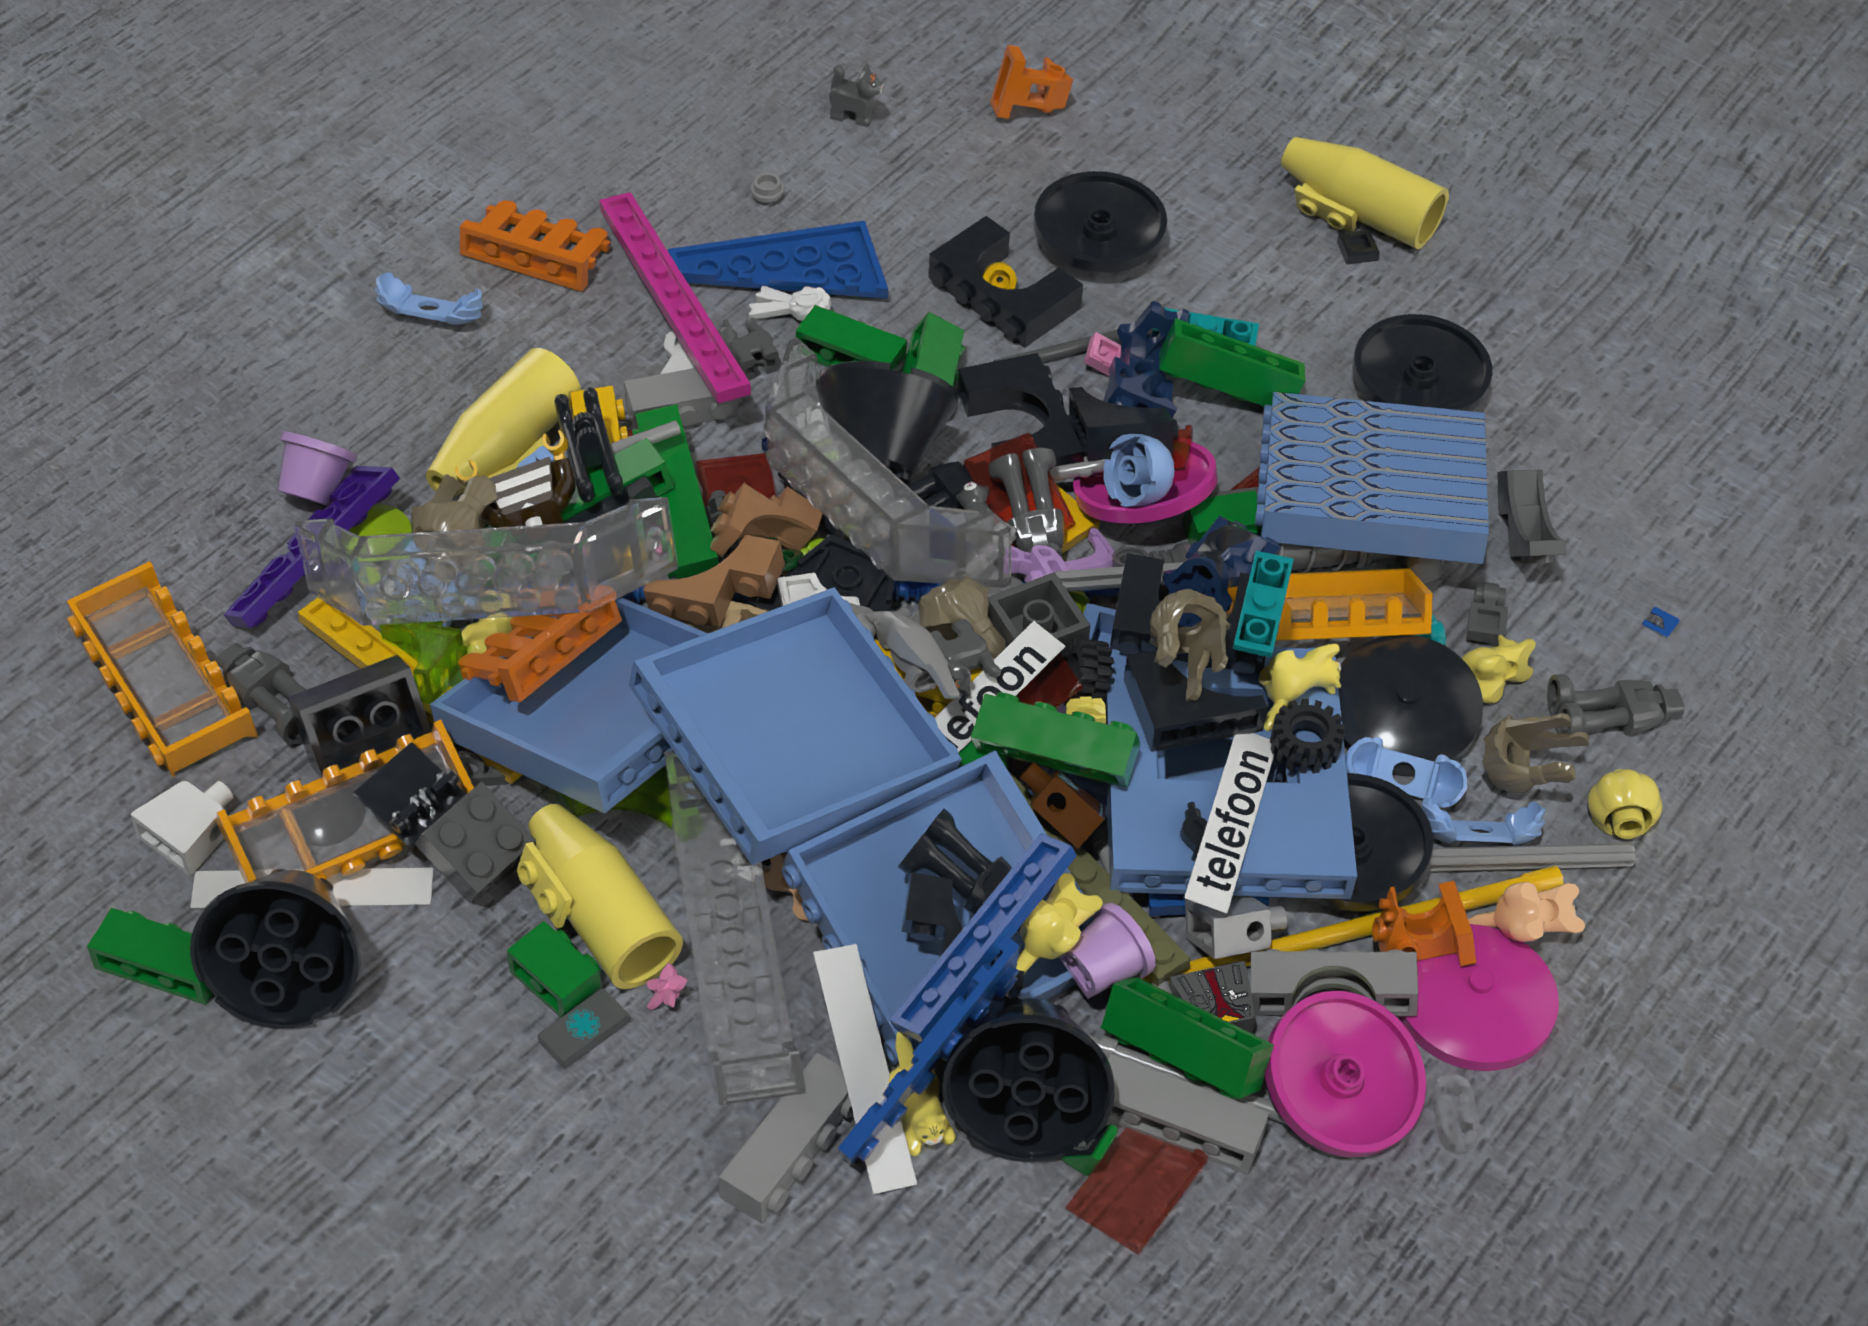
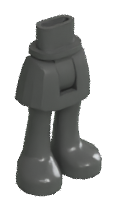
(1044, 524)
(256, 680)
(1634, 704)

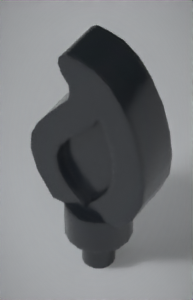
(1193, 829)

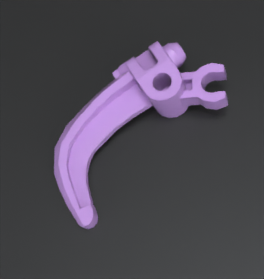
(1046, 560)

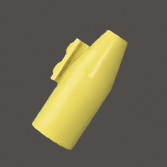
(1354, 185)
(506, 419)
(593, 885)

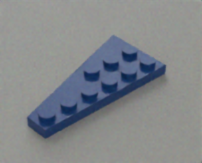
(826, 257)
(935, 1046)

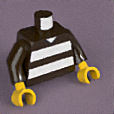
(532, 492)

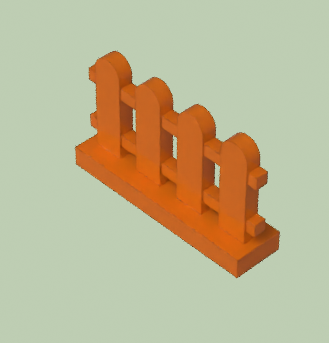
(535, 258)
(537, 659)

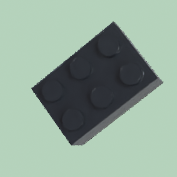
(359, 714)

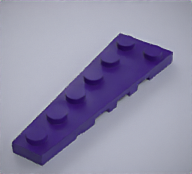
(350, 504)

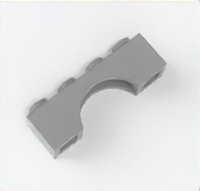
(1287, 977)

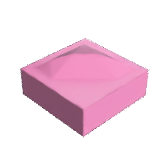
(1101, 353)

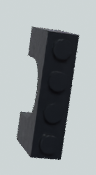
(1018, 313)
(1024, 386)
(1139, 599)

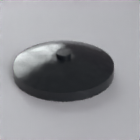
(1100, 221)
(1422, 363)
(1411, 697)
(1389, 843)

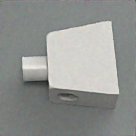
(183, 823)

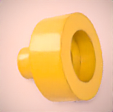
(1001, 269)

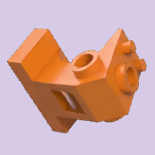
(1016, 81)
(1430, 933)

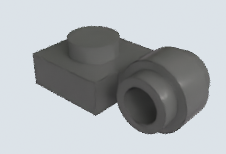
(1487, 614)

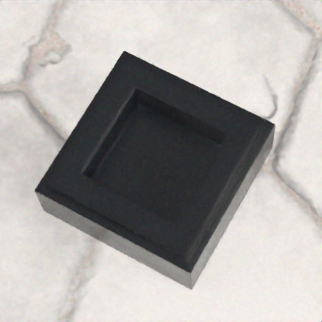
(1358, 247)

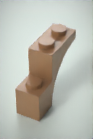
(753, 514)
(706, 596)

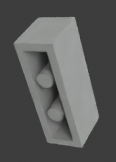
(681, 388)

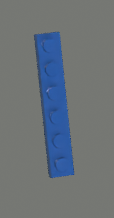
(978, 941)

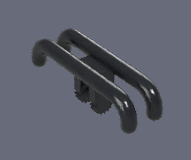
(588, 444)

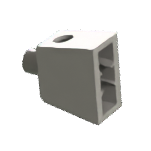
(1240, 931)

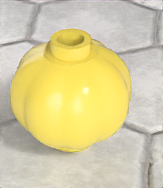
(1629, 798)

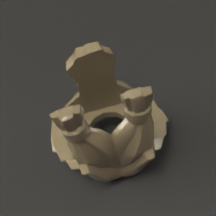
(463, 514)
(960, 601)
(1198, 641)
(1510, 746)

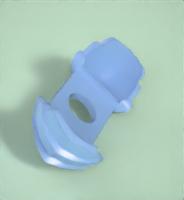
(400, 300)
(1439, 780)
(1517, 828)

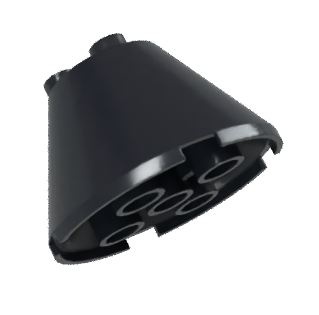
(887, 410)
(277, 950)
(1029, 1083)

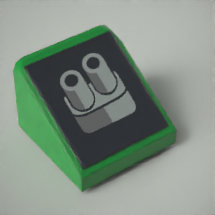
(1086, 1156)

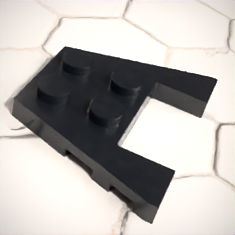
(845, 568)

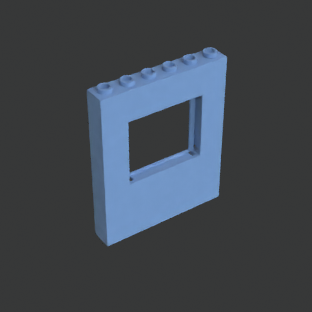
(1299, 833)

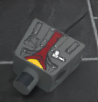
(1219, 991)

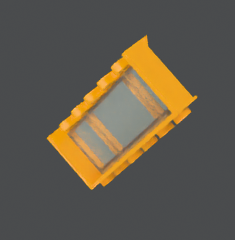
(1353, 605)
(158, 669)
(322, 823)

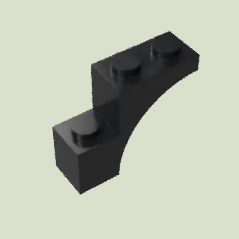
(932, 914)

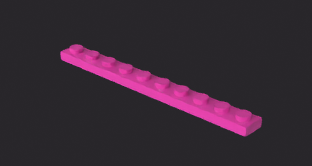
(675, 298)

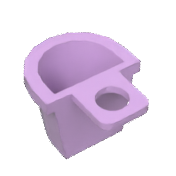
(311, 467)
(1109, 951)

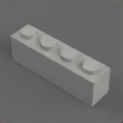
(1186, 1114)
(787, 1142)

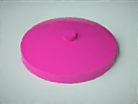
(1186, 492)
(1485, 1011)
(1345, 1074)

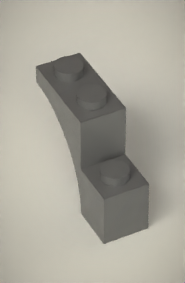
(1530, 527)

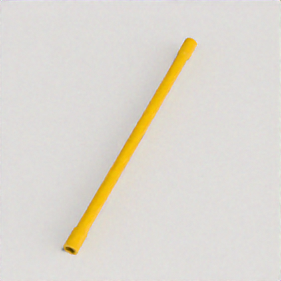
(1361, 927)

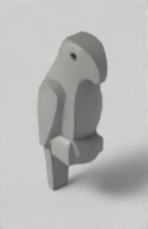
(915, 654)

